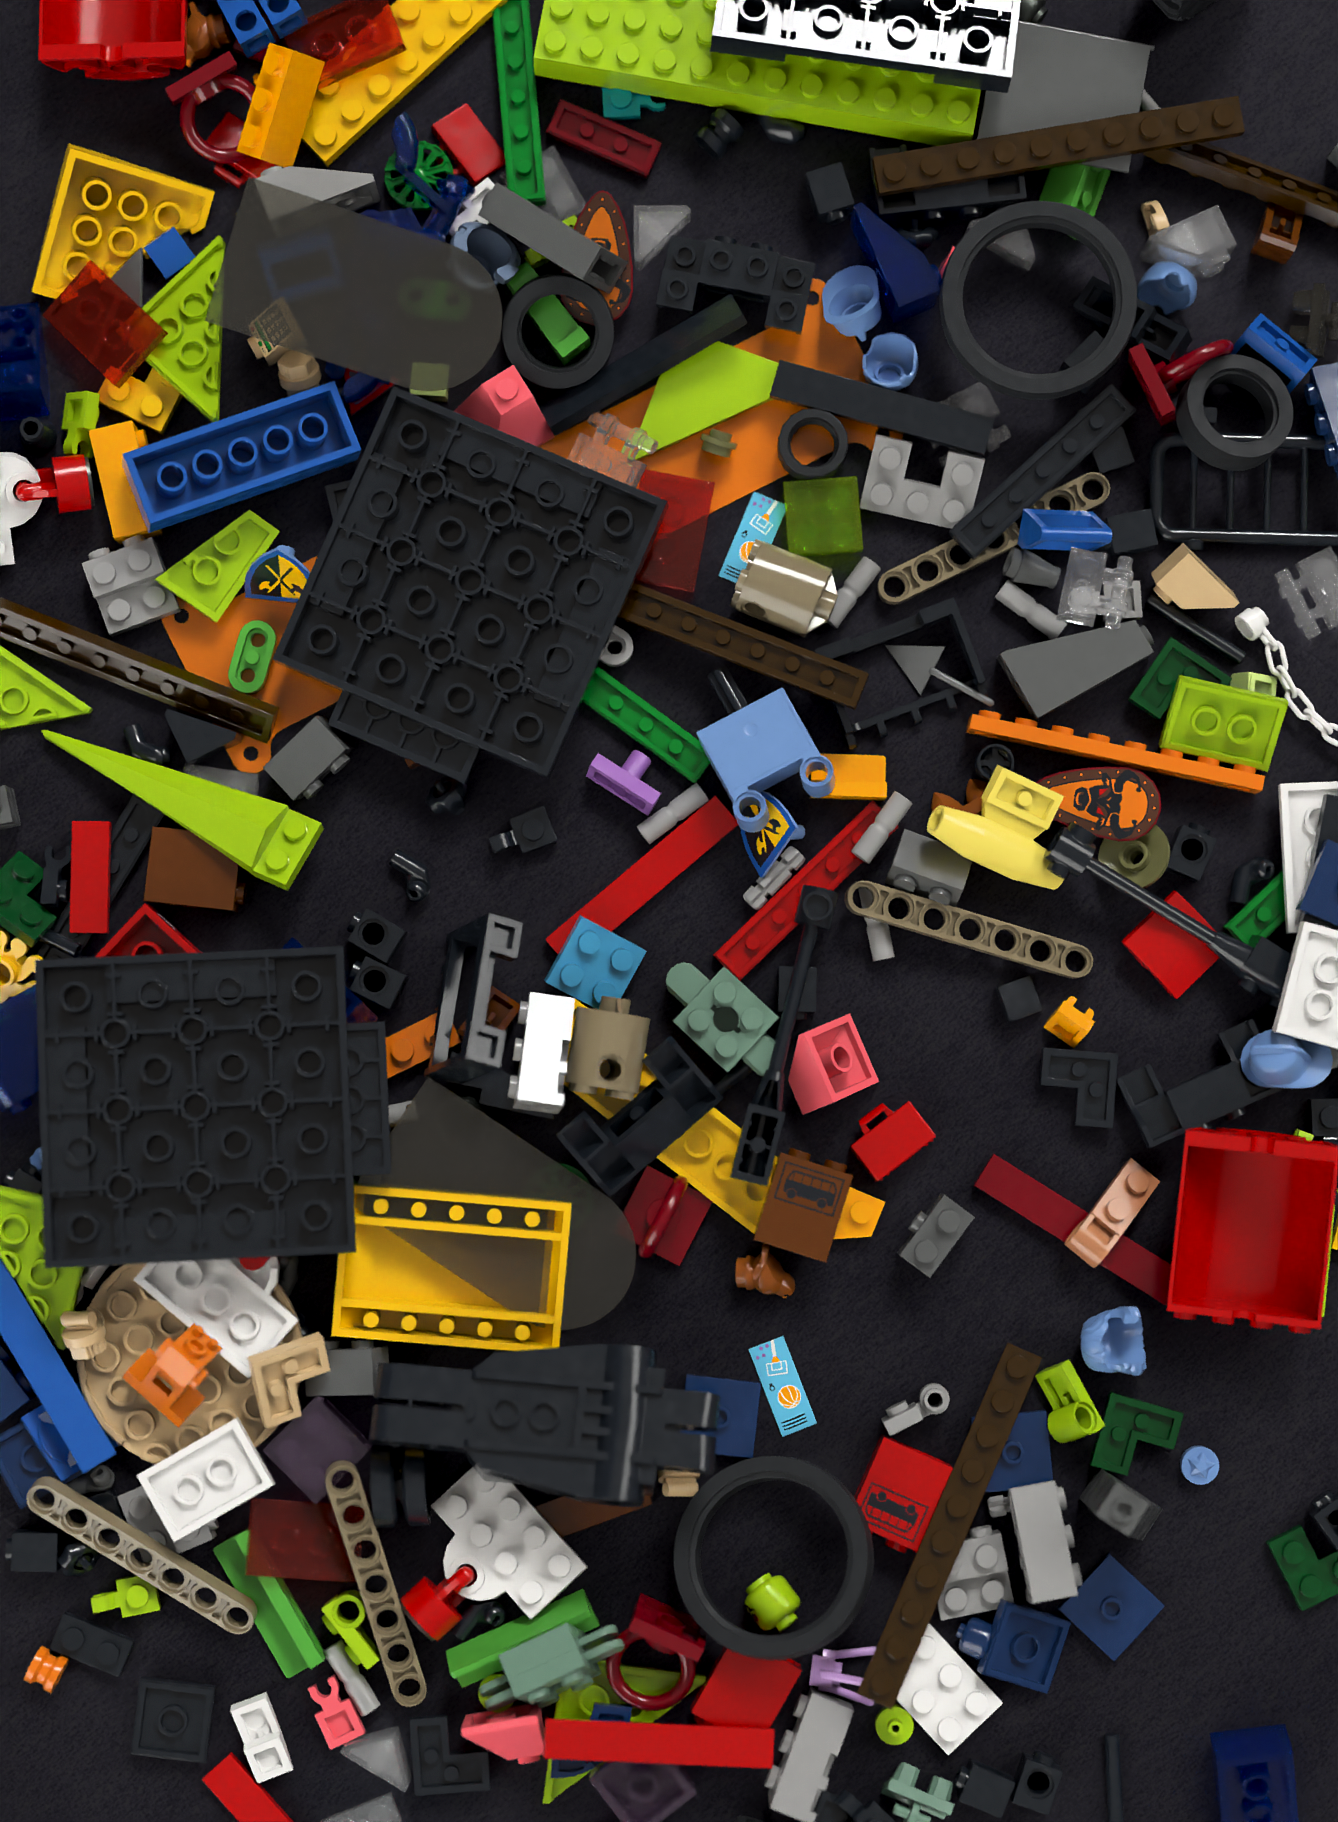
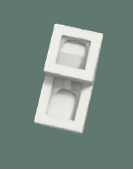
(261, 1737)

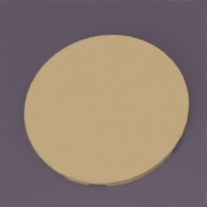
(133, 1325)

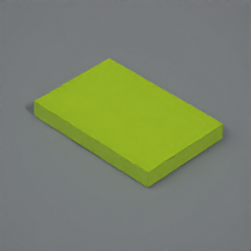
(1223, 723)

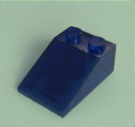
(902, 270)
(1254, 1775)

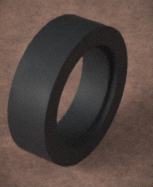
(545, 374)
(1262, 384)

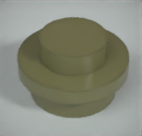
(718, 443)

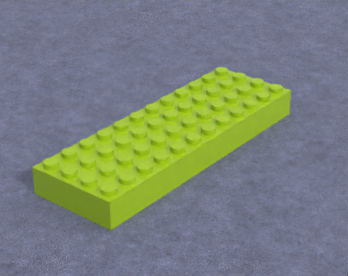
(666, 53)

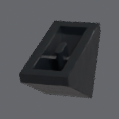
(199, 738)

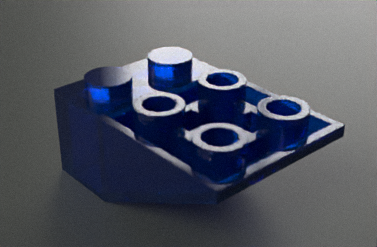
(23, 363)

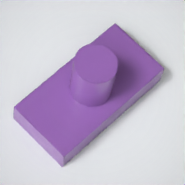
(626, 780)

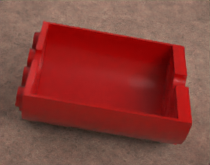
(114, 37)
(1253, 1228)

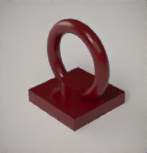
(197, 89)
(1161, 379)
(665, 1215)
(667, 1632)

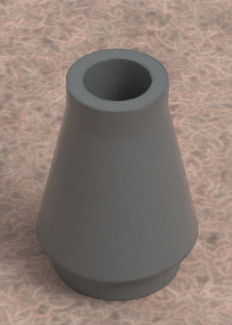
(1028, 568)

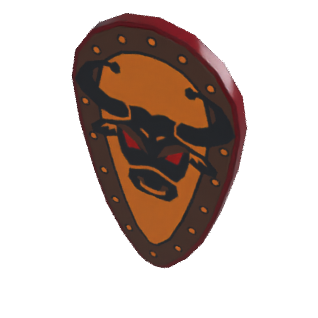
(604, 224)
(1106, 801)

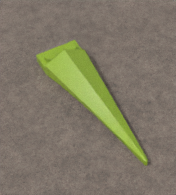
(244, 827)

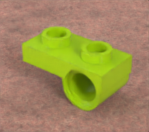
(1073, 1410)
(360, 1646)

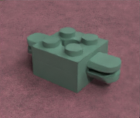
(722, 1017)
(550, 1666)

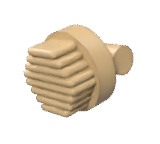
(298, 372)
(83, 1334)
(678, 1483)

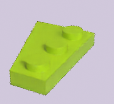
(218, 567)

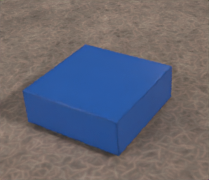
(169, 252)

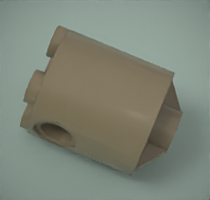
(785, 589)
(612, 1037)

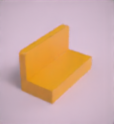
(856, 777)

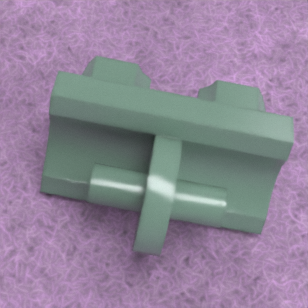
(933, 1801)

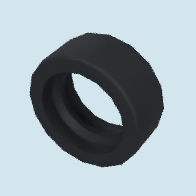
(820, 418)

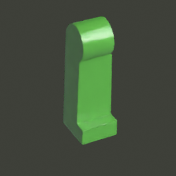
(552, 319)

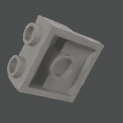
(126, 585)
(143, 1516)
(977, 1577)

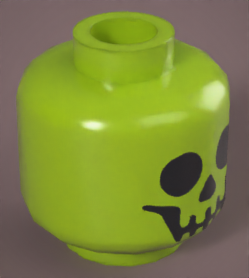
(772, 1602)

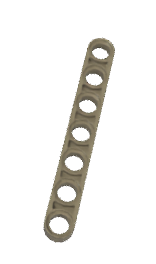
(948, 569)
(987, 927)
(131, 1539)
(367, 1567)

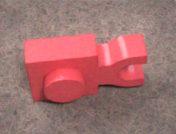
(339, 1718)

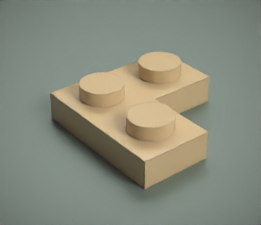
(279, 1369)

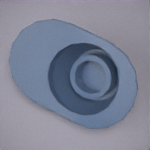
(852, 301)
(1285, 1061)

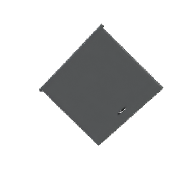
(1067, 80)

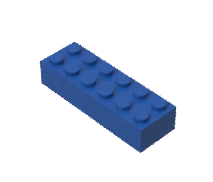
(241, 456)

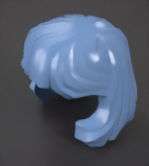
(1114, 1341)

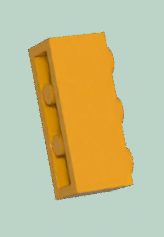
(280, 105)
(108, 447)

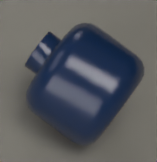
(974, 1637)

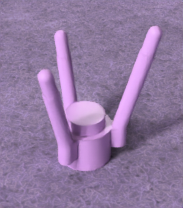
(827, 1673)

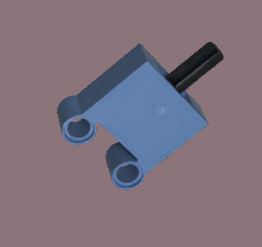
(759, 749)

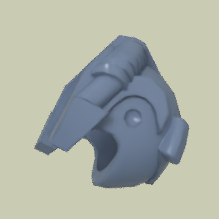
(490, 248)

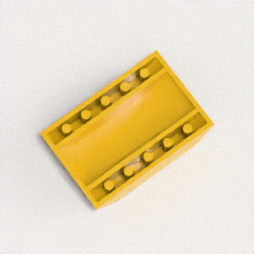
(408, 1297)

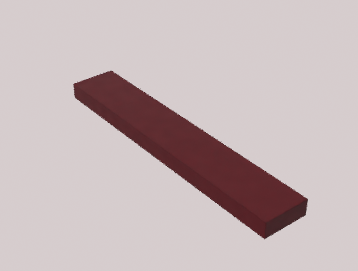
(1060, 1218)

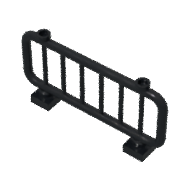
(1195, 537)

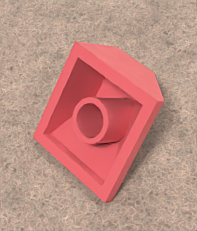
(509, 407)
(829, 1065)
(510, 1733)

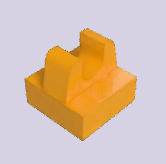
(1070, 1023)

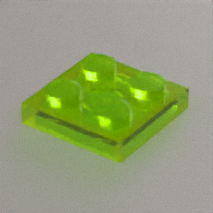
(823, 516)

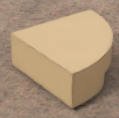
(1154, 217)

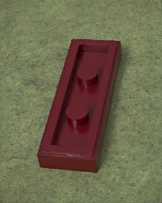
(604, 139)

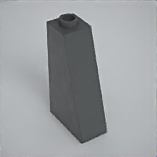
(552, 238)
(1067, 667)
(1120, 1505)

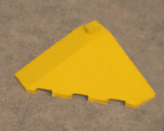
(108, 212)

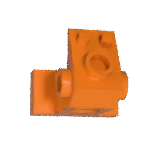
(181, 1366)

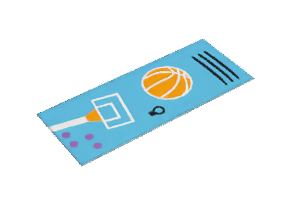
(760, 523)
(782, 1386)

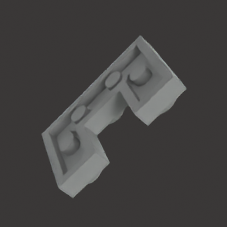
(894, 495)

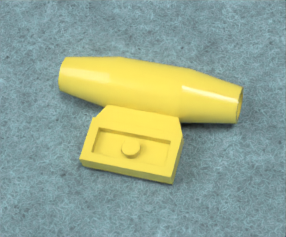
(1004, 834)

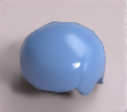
(1168, 287)
(890, 361)

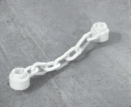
(1252, 625)

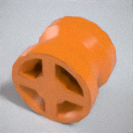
(46, 1669)

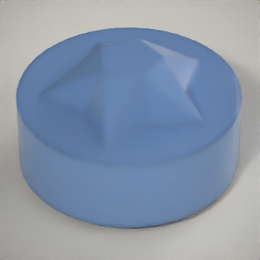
(1199, 1465)

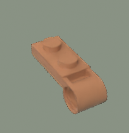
(1112, 1213)

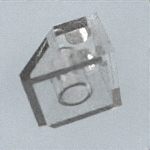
(1195, 243)

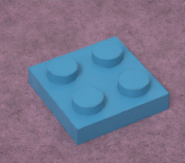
(594, 963)

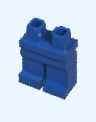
(250, 26)

